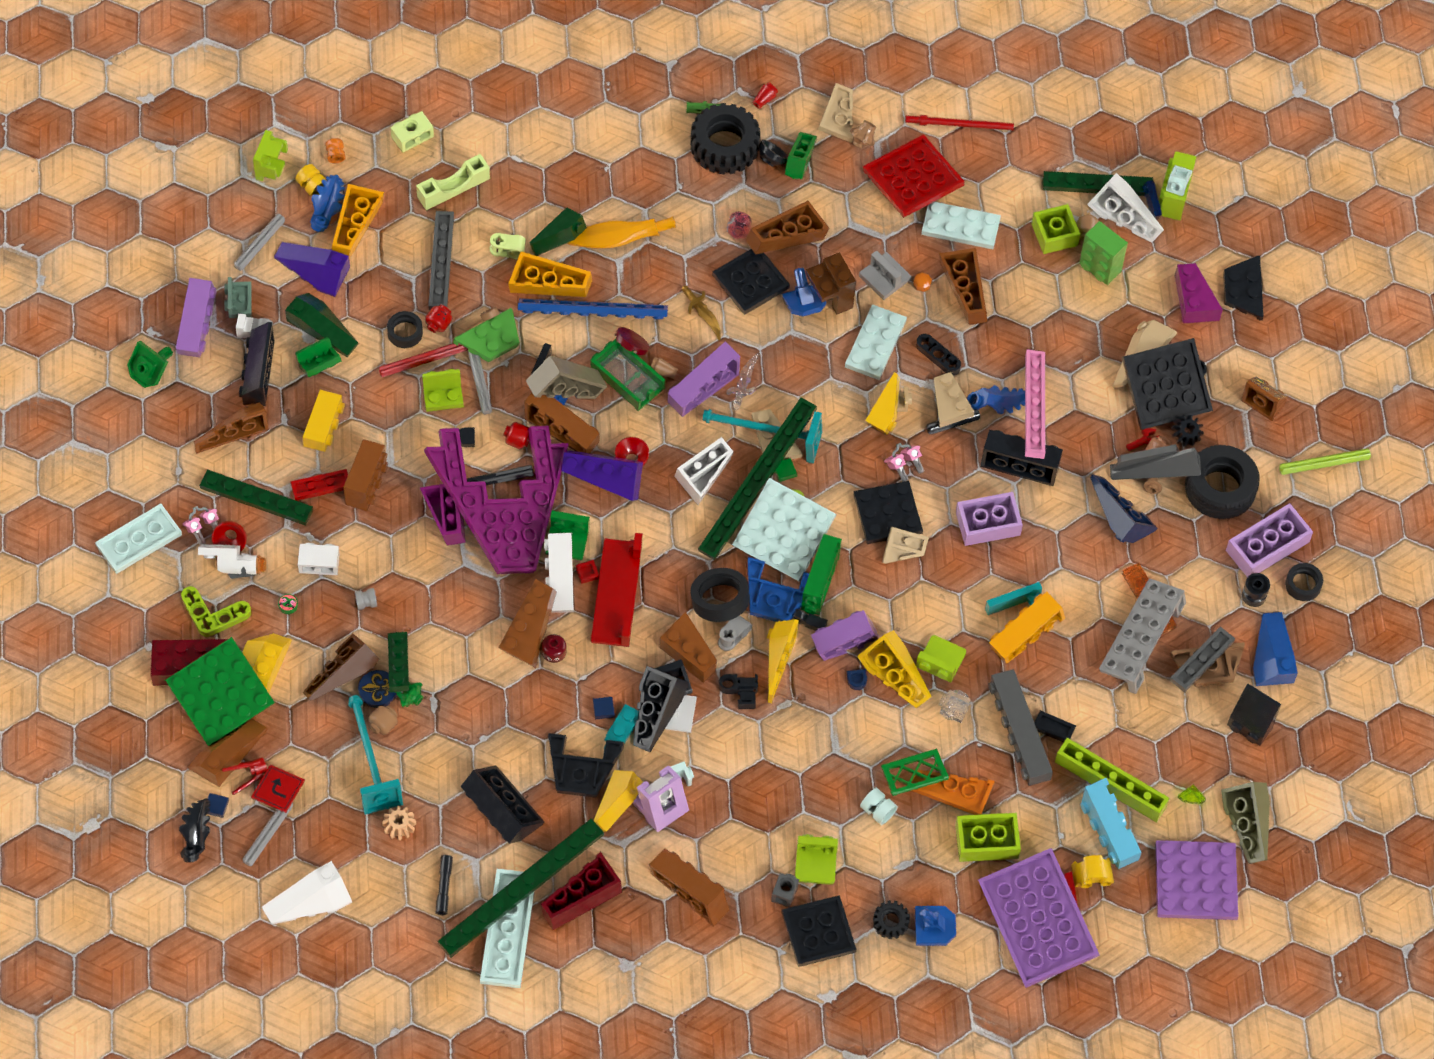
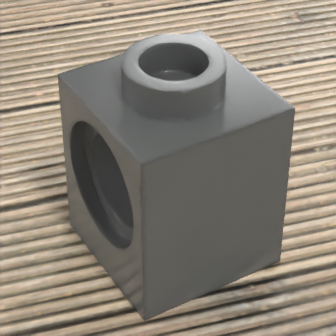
(785, 897)

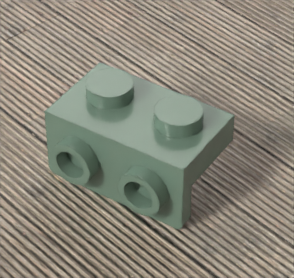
(239, 298)

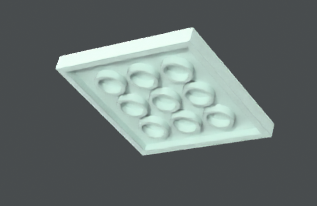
(784, 529)

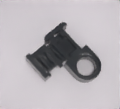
(745, 686)

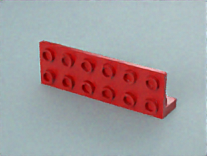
(617, 591)

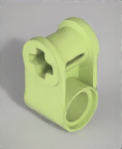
(508, 246)

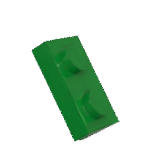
(317, 357)

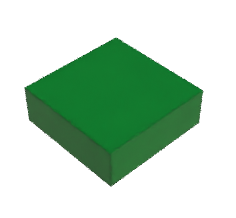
(786, 470)

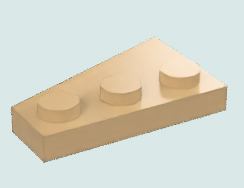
(765, 438)

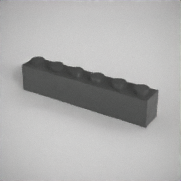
(1021, 727)

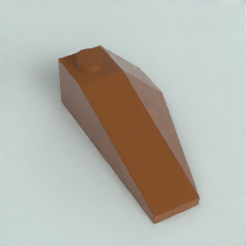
(240, 425)
(227, 752)

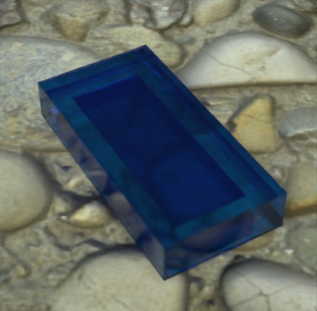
(1152, 199)

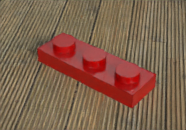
(319, 485)

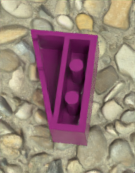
(445, 513)

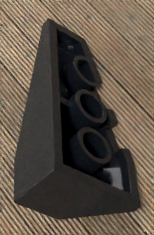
(658, 702)

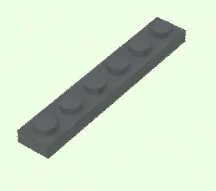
(441, 258)

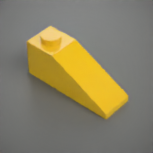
(885, 409)
(617, 798)

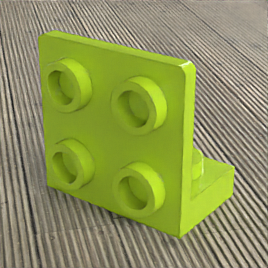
(442, 390)

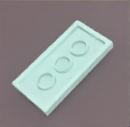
(961, 225)
(875, 342)
(138, 538)

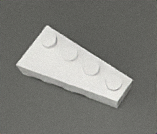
(560, 570)

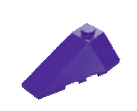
(318, 266)

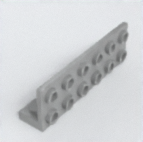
(1142, 632)

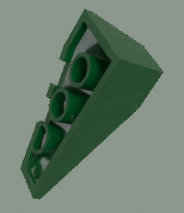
(320, 322)

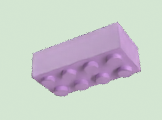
(1269, 540)

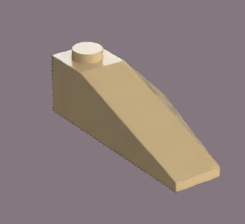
(1148, 336)

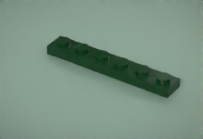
(1087, 182)
(256, 497)

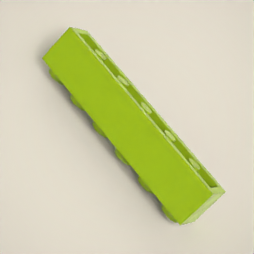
(1123, 785)

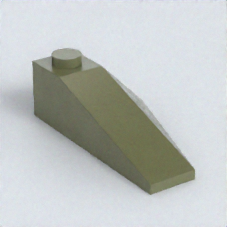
(1249, 812)

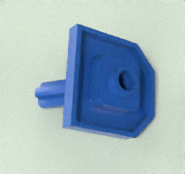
(804, 298)
(934, 925)

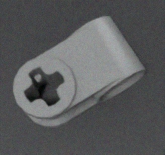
(733, 633)

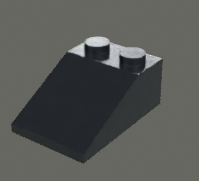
(1254, 715)

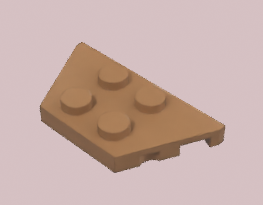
(1221, 671)

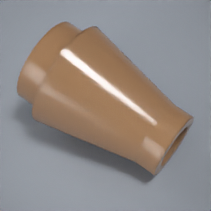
(664, 368)

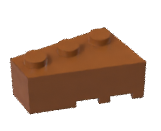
(686, 644)

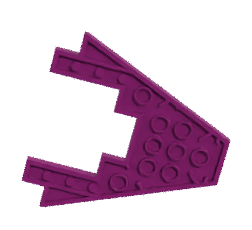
(506, 529)

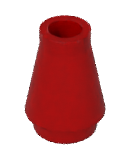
(765, 95)

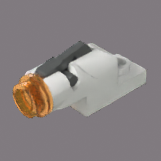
(231, 561)

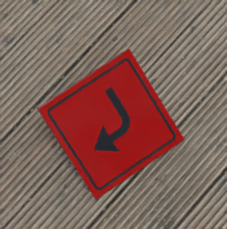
(278, 788)

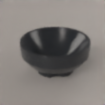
(772, 154)

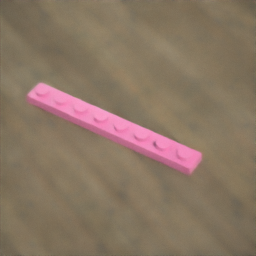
(1035, 404)

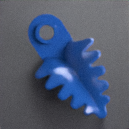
(327, 203)
(997, 399)

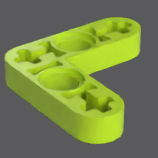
(213, 619)

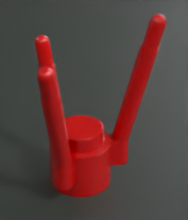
(255, 767)

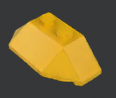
(266, 656)

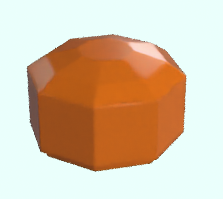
(922, 282)

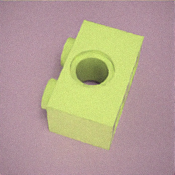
(408, 139)

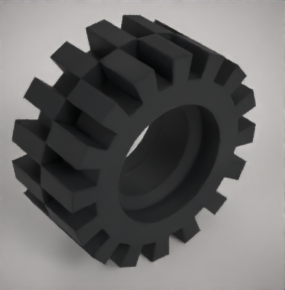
(896, 909)

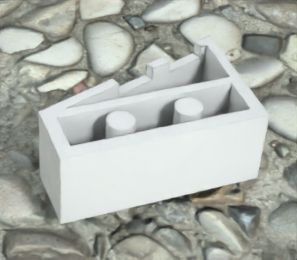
(703, 469)

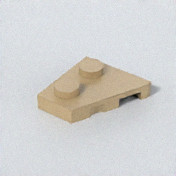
(904, 545)

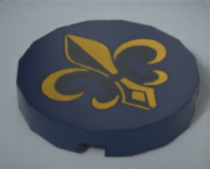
(375, 689)

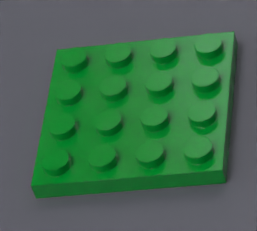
(220, 691)

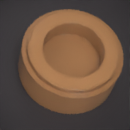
(490, 313)

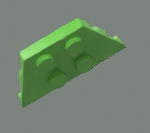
(491, 337)

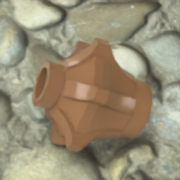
(864, 134)

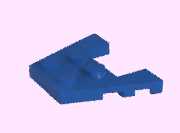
(771, 599)

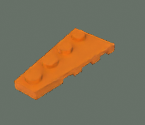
(957, 792)

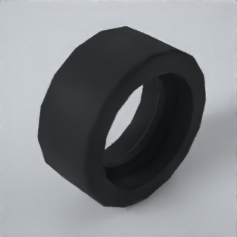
(405, 342)
(1302, 595)

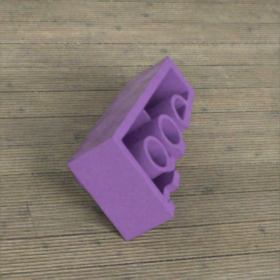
(195, 317)
(705, 379)

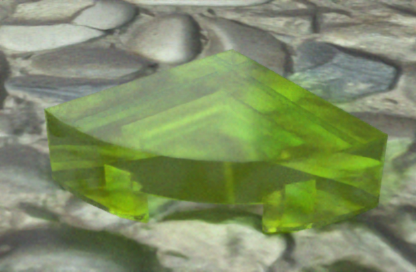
(1192, 795)

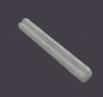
(259, 242)
(480, 383)
(265, 836)

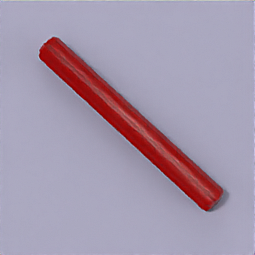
(421, 359)

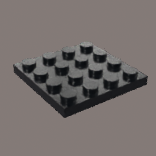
(1167, 383)

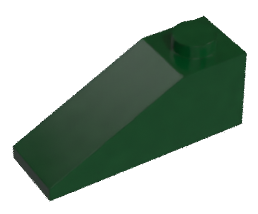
(561, 230)

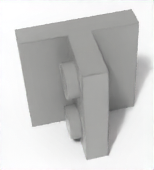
(884, 274)

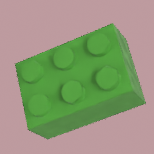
(1103, 253)

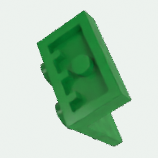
(574, 524)

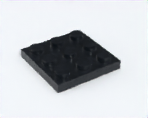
(750, 280)
(887, 508)
(819, 931)

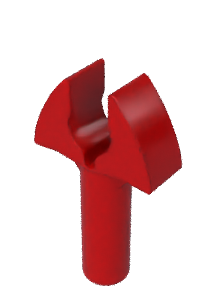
(1143, 440)

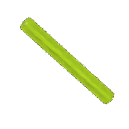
(1325, 461)

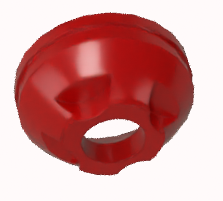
(634, 446)
(219, 534)

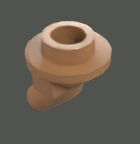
(1152, 486)

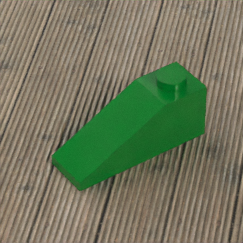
(800, 155)

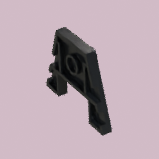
(581, 774)

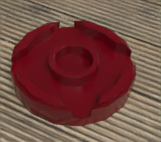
(631, 341)

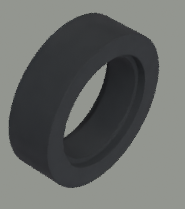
(718, 577)

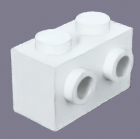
(318, 559)

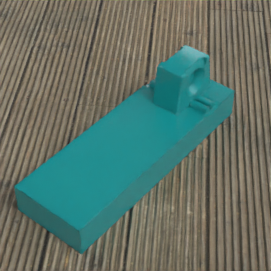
(1013, 598)

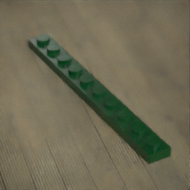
(757, 478)
(520, 888)

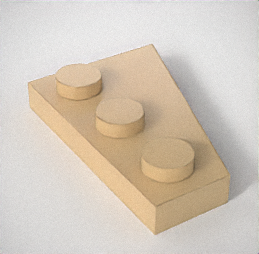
(838, 114)
(951, 401)

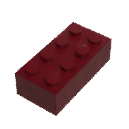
(173, 655)

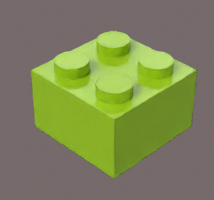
(1055, 229)

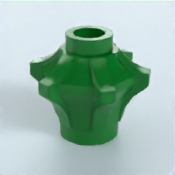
(412, 696)

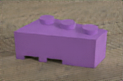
(844, 635)

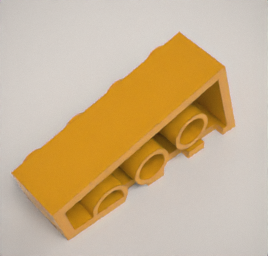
(355, 217)
(1027, 627)

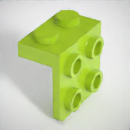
(941, 658)
(816, 859)

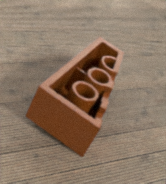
(965, 280)

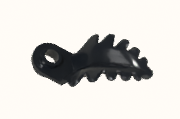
(195, 830)

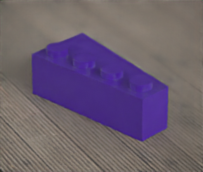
(606, 472)

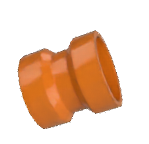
(335, 150)

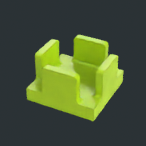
(266, 157)

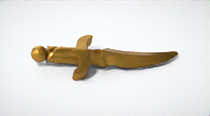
(702, 309)

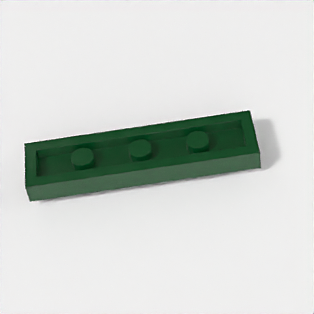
(398, 662)

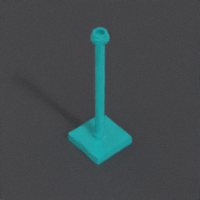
(812, 436)
(380, 795)

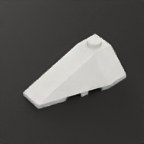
(1122, 205)
(314, 894)

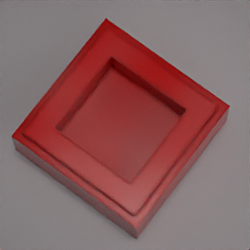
(587, 571)

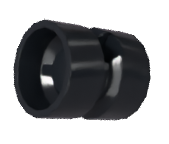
(1255, 589)

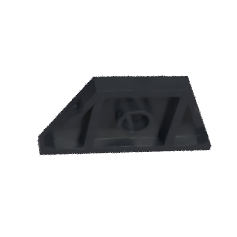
(1244, 287)

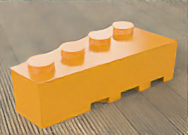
(548, 277)

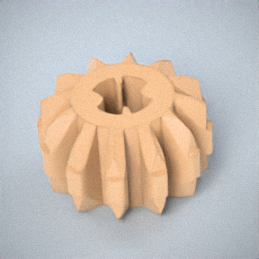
(399, 816)

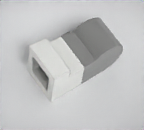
(246, 324)

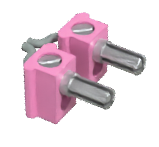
(897, 462)
(193, 525)

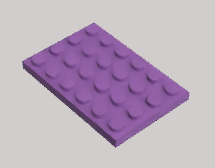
(1038, 917)

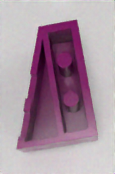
(1195, 295)

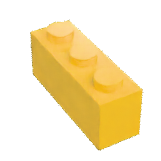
(323, 421)

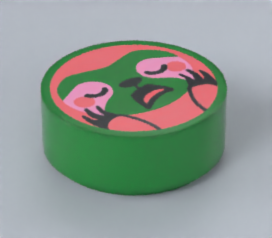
(288, 604)

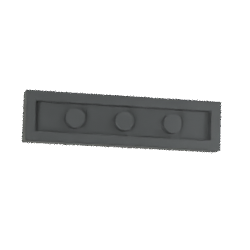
(1202, 659)

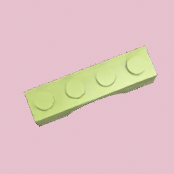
(472, 173)

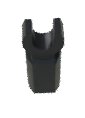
(810, 621)

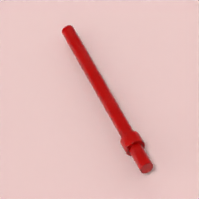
(923, 120)

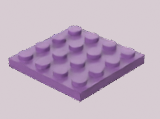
(1196, 880)

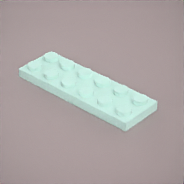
(507, 939)

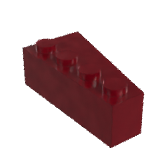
(582, 893)

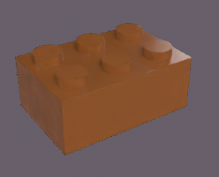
(365, 475)

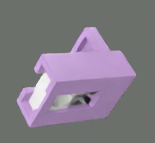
(662, 800)

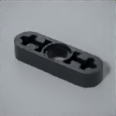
(940, 362)

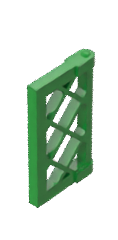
(915, 758)

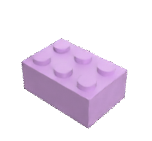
(989, 518)

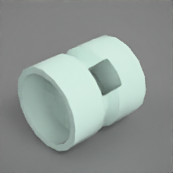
(877, 805)

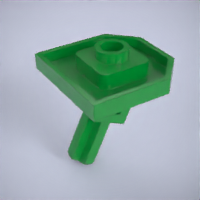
(147, 365)

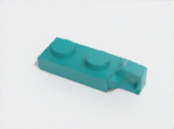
(623, 725)

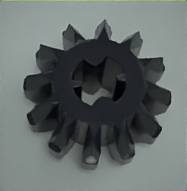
(1179, 428)

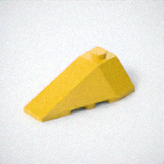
(781, 643)
(893, 665)

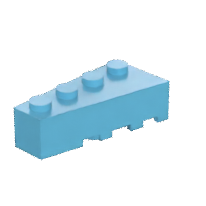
(1110, 824)

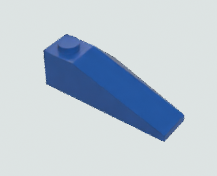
(1274, 653)

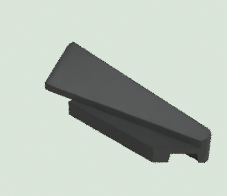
(1157, 463)

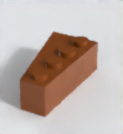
(788, 229)
(562, 423)
(530, 624)
(690, 885)

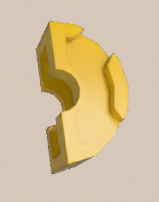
(1092, 870)

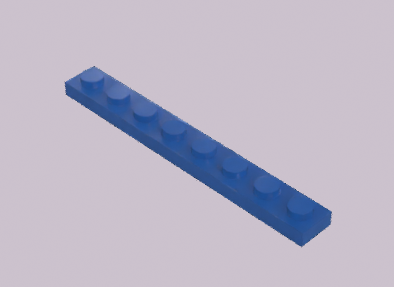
(585, 308)

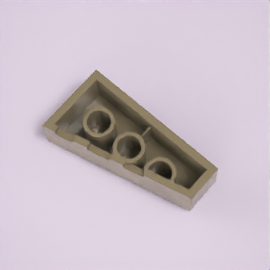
(565, 379)

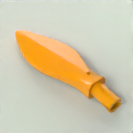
(619, 233)

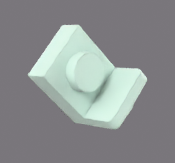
(1178, 180)
(684, 771)

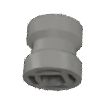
(366, 599)

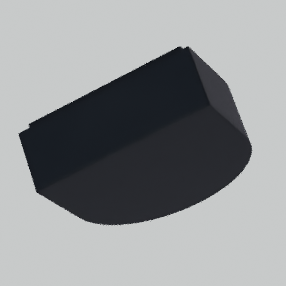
(467, 436)

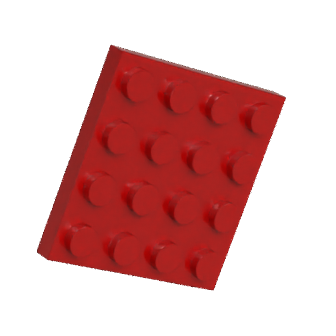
(913, 175)

